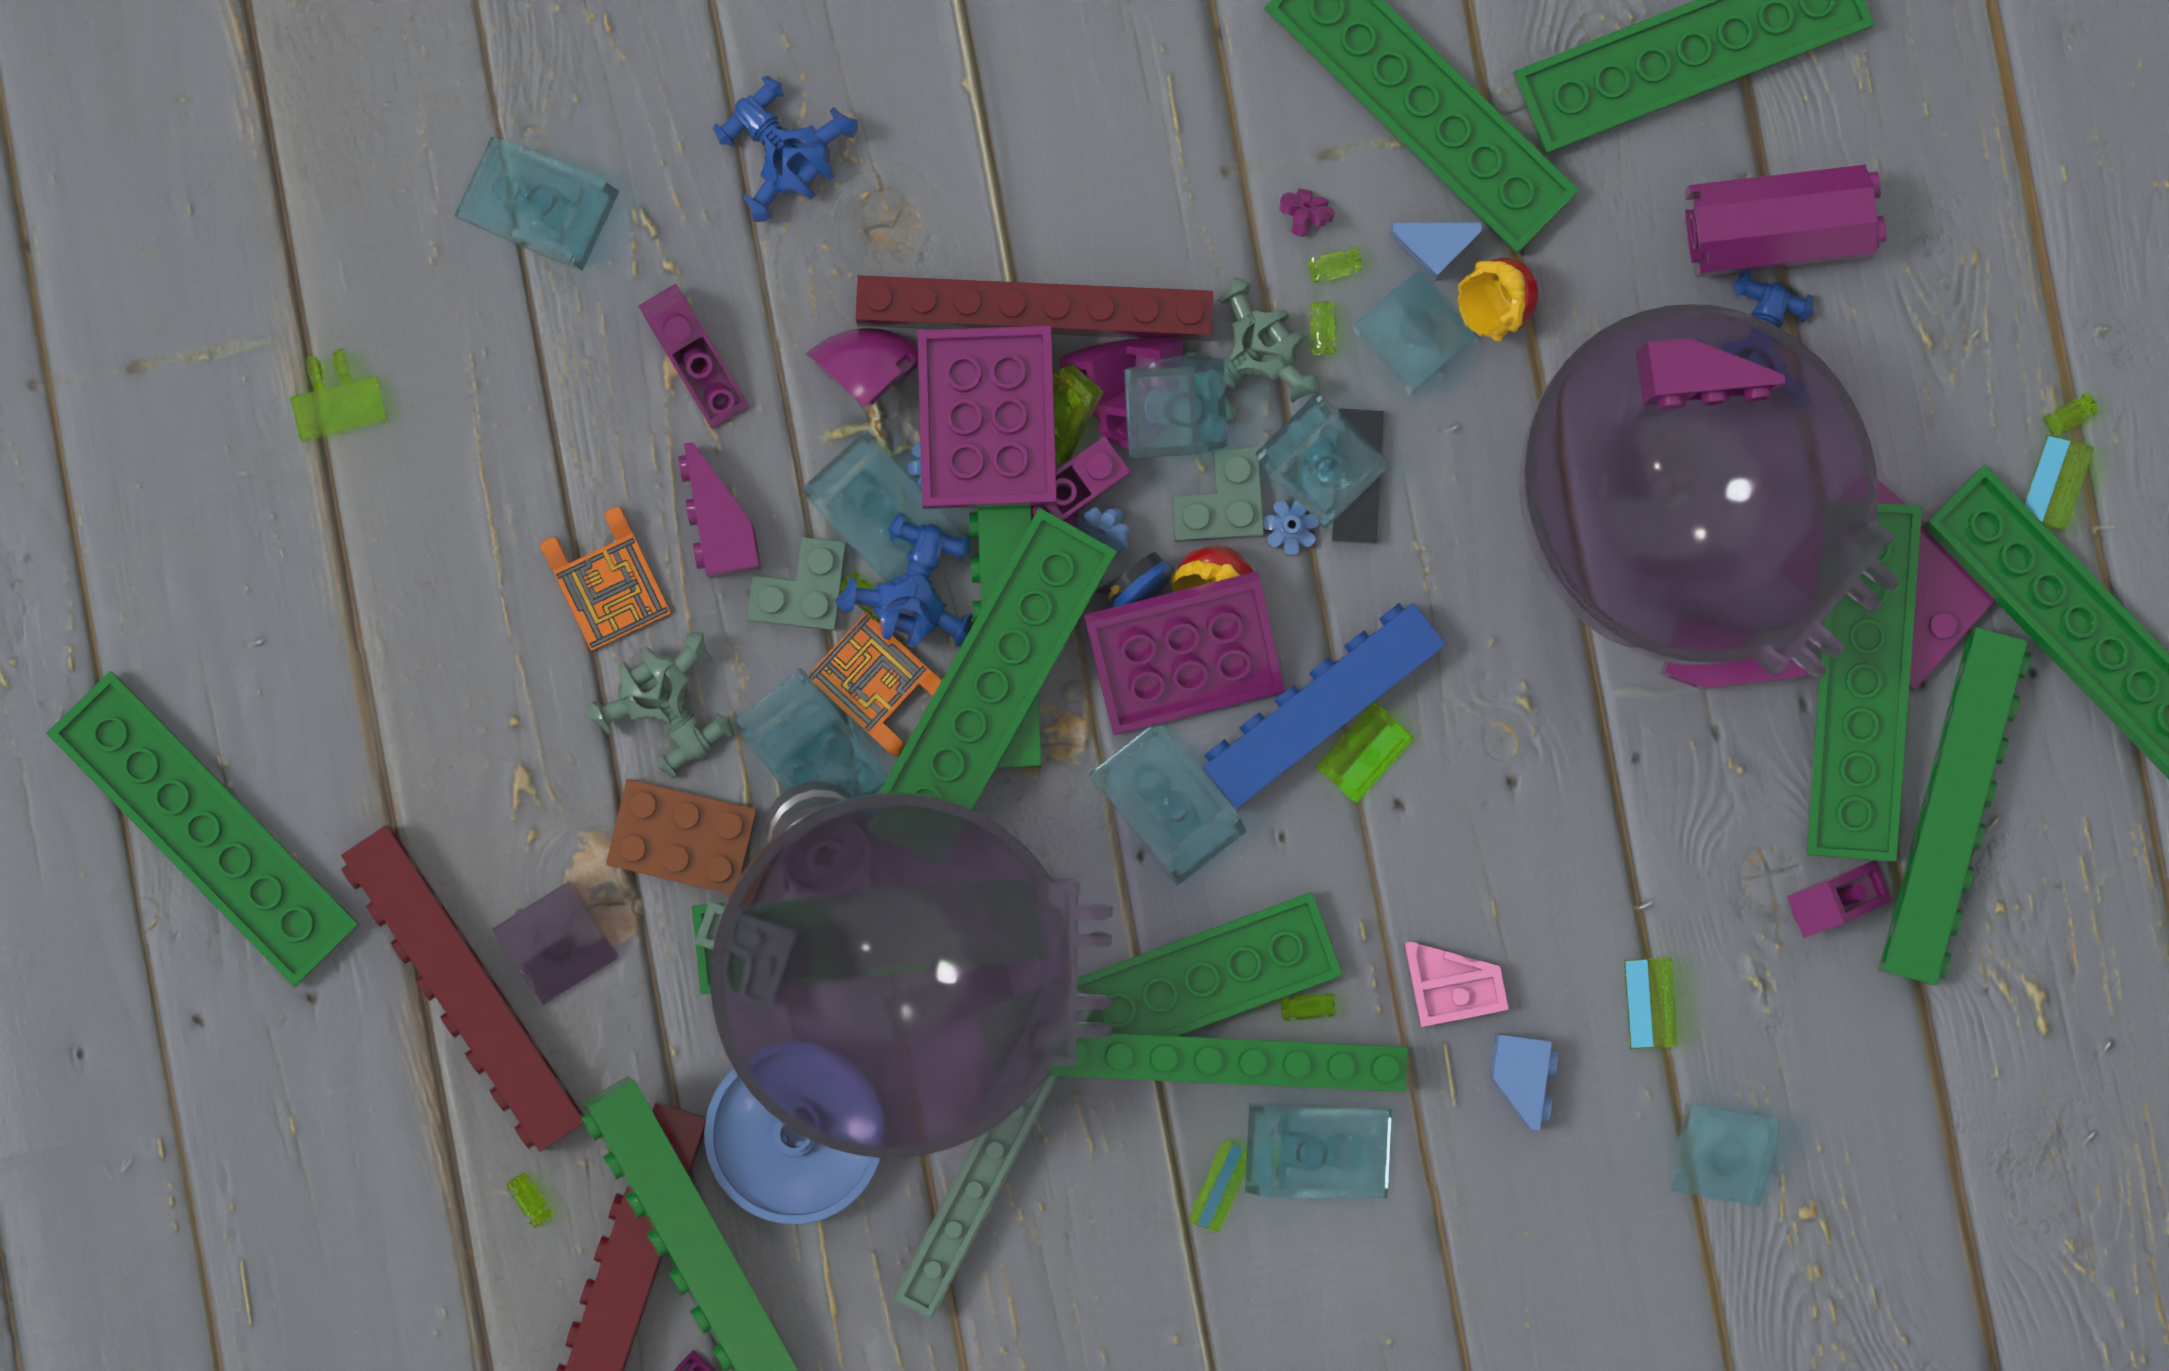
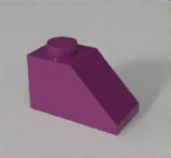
(1839, 899)

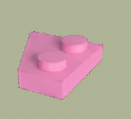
(1452, 985)

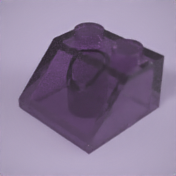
(556, 942)

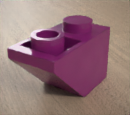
(1087, 478)

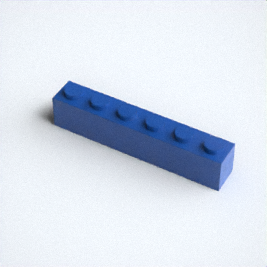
(1324, 705)

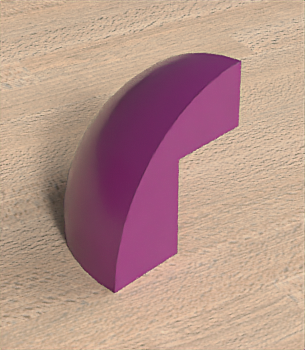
(866, 361)
(1106, 368)

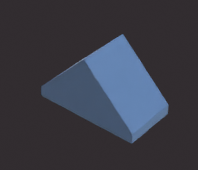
(1435, 244)

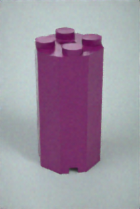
(1784, 220)

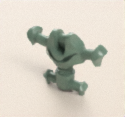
(1261, 347)
(657, 692)

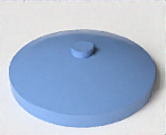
(774, 1167)

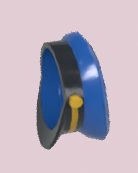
(1140, 582)

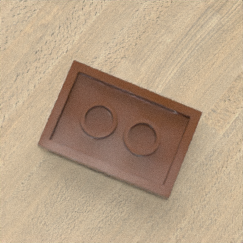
(681, 836)

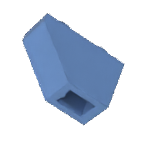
(1521, 1075)

